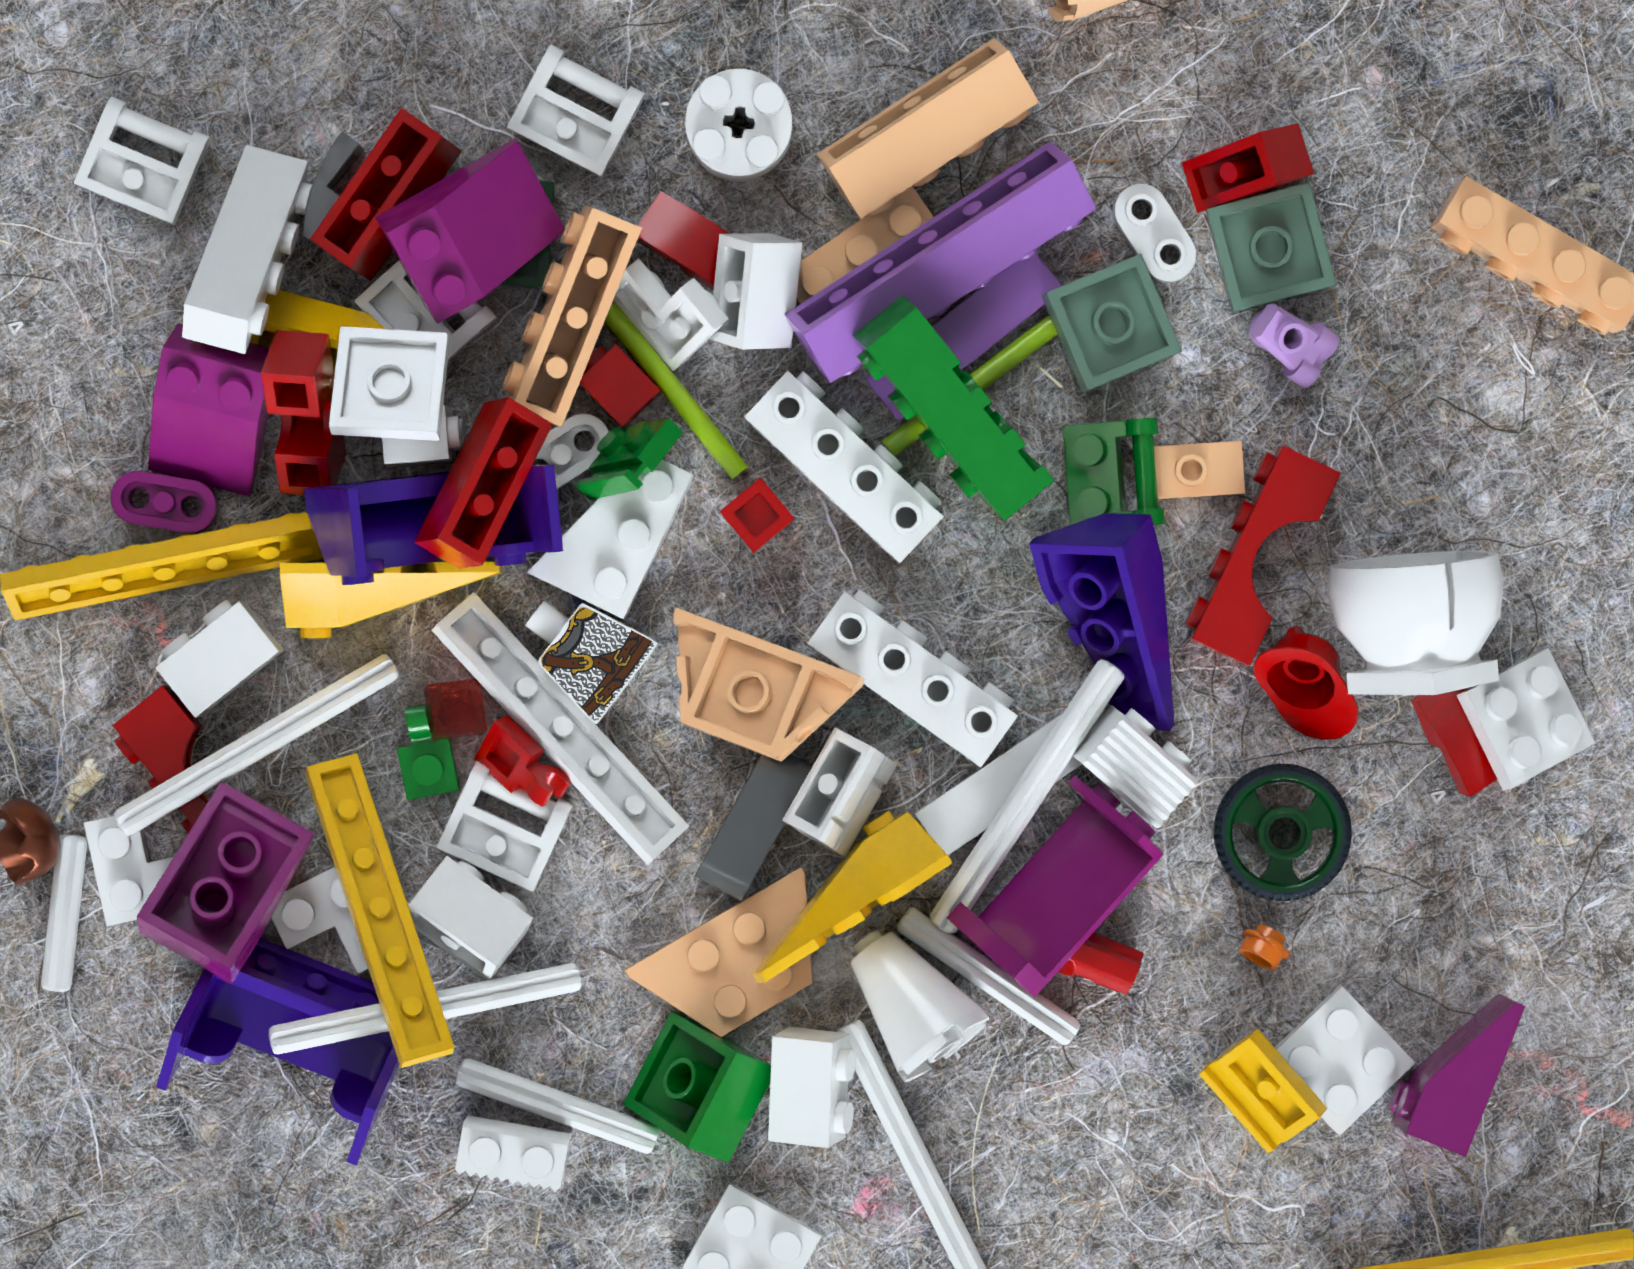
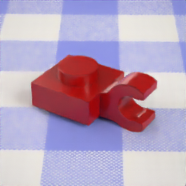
(515, 763)

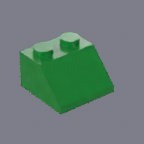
(699, 1087)

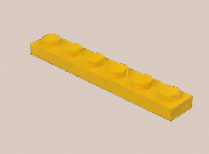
(159, 566)
(379, 910)

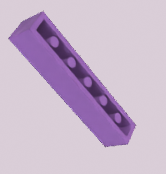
(946, 256)

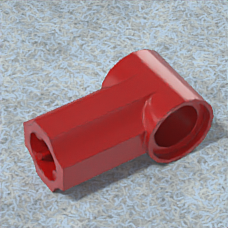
(1105, 963)

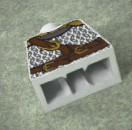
(590, 655)

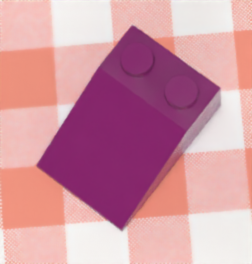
(471, 230)
(208, 413)
(224, 882)
(1455, 1082)

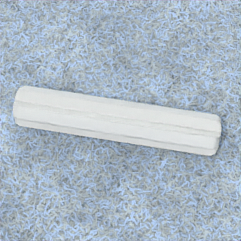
(64, 914)

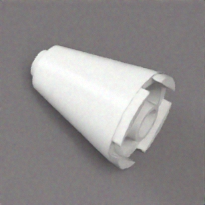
(913, 1004)

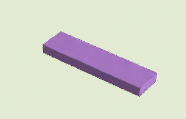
(987, 316)

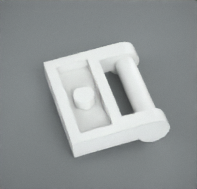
(568, 127)
(137, 178)
(398, 307)
(496, 842)

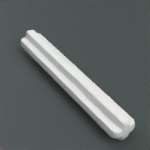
(988, 976)
(557, 1105)

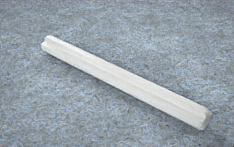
(256, 745)
(1029, 792)
(454, 1003)
(911, 1150)

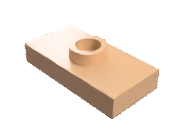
(1199, 470)

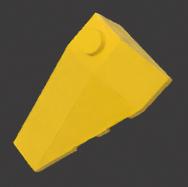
(320, 601)
(875, 871)

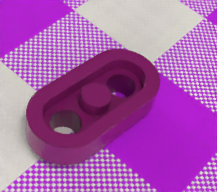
(165, 502)

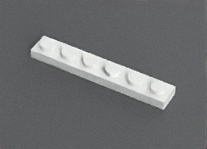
(560, 728)

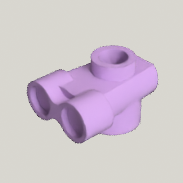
(1293, 343)

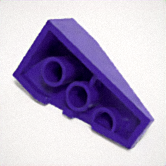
(1113, 595)

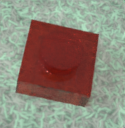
(455, 709)

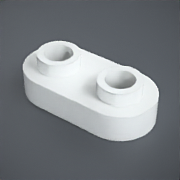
(1155, 232)
(561, 451)

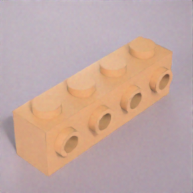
(928, 129)
(1537, 254)
(573, 313)

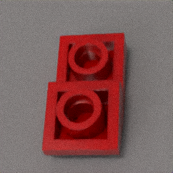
(682, 237)
(1451, 731)

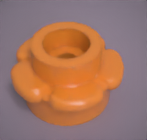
(1263, 946)

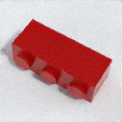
(398, 167)
(483, 483)

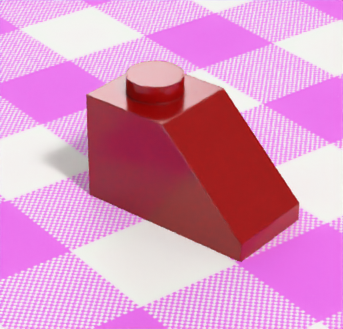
(1248, 167)

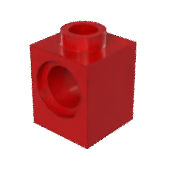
(618, 384)
(757, 515)

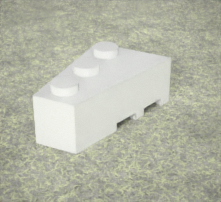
(617, 542)

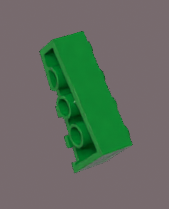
(950, 408)

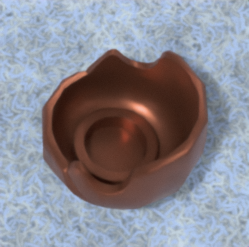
(28, 841)

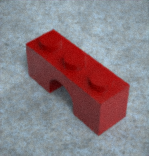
(300, 389)

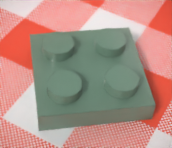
(1270, 247)
(1111, 323)

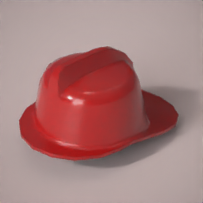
(1307, 685)

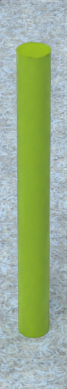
(983, 376)
(675, 392)

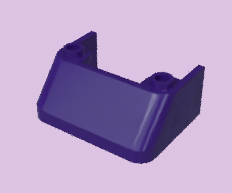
(377, 521)
(280, 989)

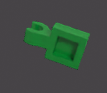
(426, 764)

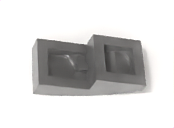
(332, 170)

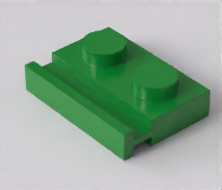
(627, 455)

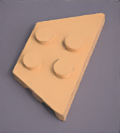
(754, 688)
(713, 964)

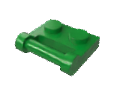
(1096, 468)

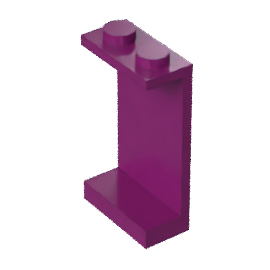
(1063, 890)

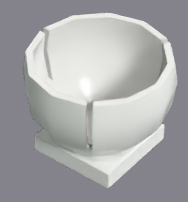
(1418, 619)

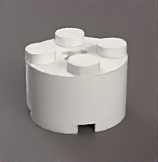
(719, 101)

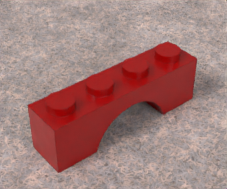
(1231, 615)
(162, 737)

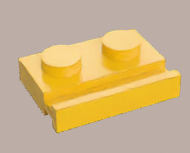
(1263, 1090)

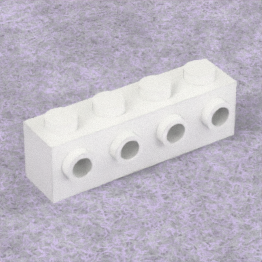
(246, 250)
(844, 466)
(913, 678)

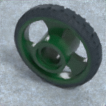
(1324, 811)

